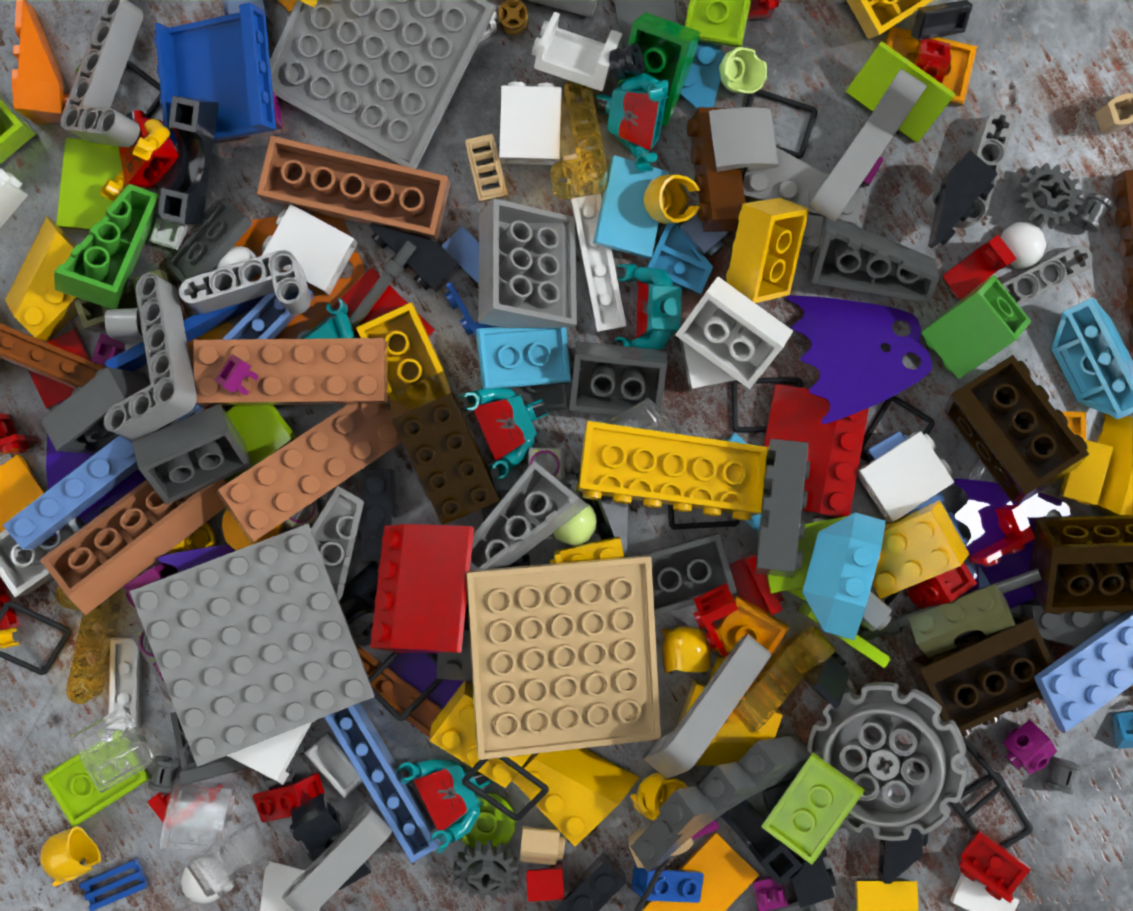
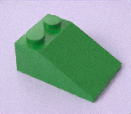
(666, 52)

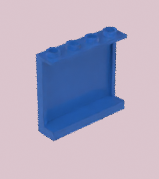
(221, 63)

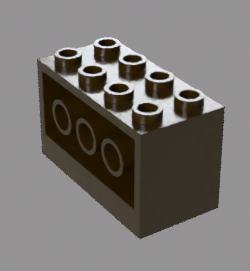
(1015, 430)
(442, 448)
(1083, 563)
(984, 674)

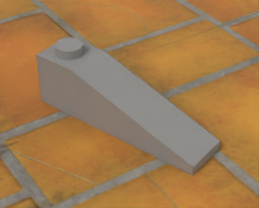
(336, 534)

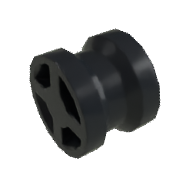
(627, 61)

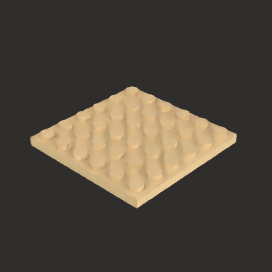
(563, 656)

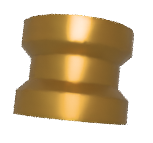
(511, 11)

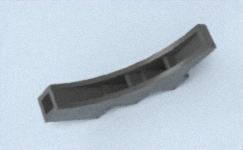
(726, 786)

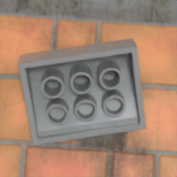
(526, 267)

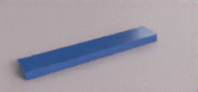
(194, 327)

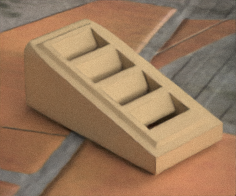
(482, 142)

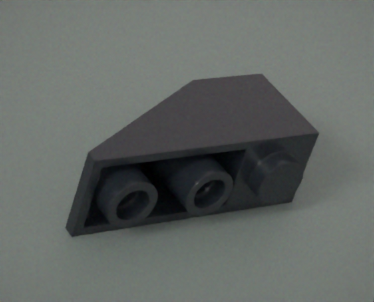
(958, 191)
(429, 260)

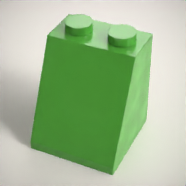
(976, 327)

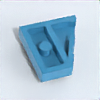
(703, 77)
(681, 260)

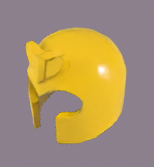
(667, 199)
(686, 650)
(653, 793)
(64, 852)

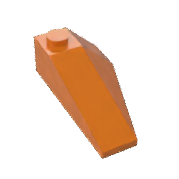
(38, 82)

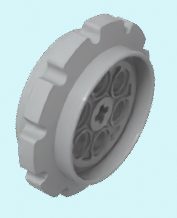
(935, 745)

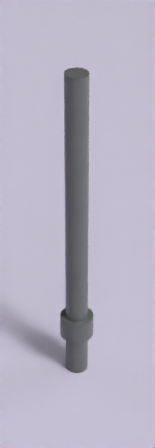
(393, 269)
(898, 623)

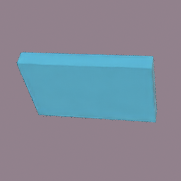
(622, 216)
(522, 357)

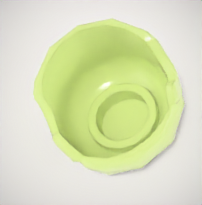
(742, 71)
(578, 529)

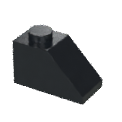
(899, 855)

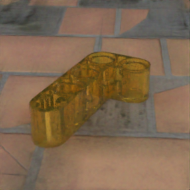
(586, 160)
(89, 642)
(781, 676)

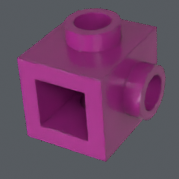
(1029, 748)

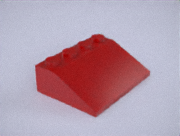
(832, 447)
(422, 588)

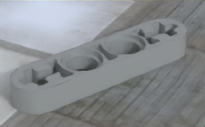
(1040, 283)

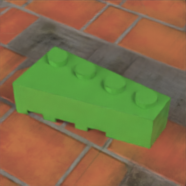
(107, 256)

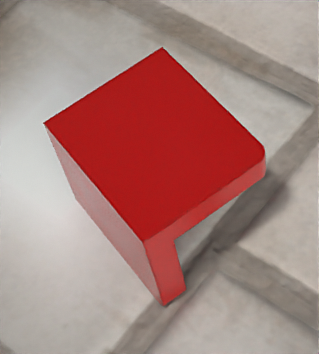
(545, 883)

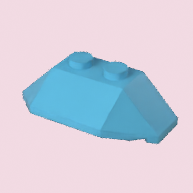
(1095, 359)
(843, 573)

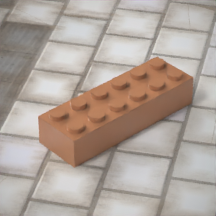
(353, 188)
(295, 371)
(308, 467)
(126, 541)

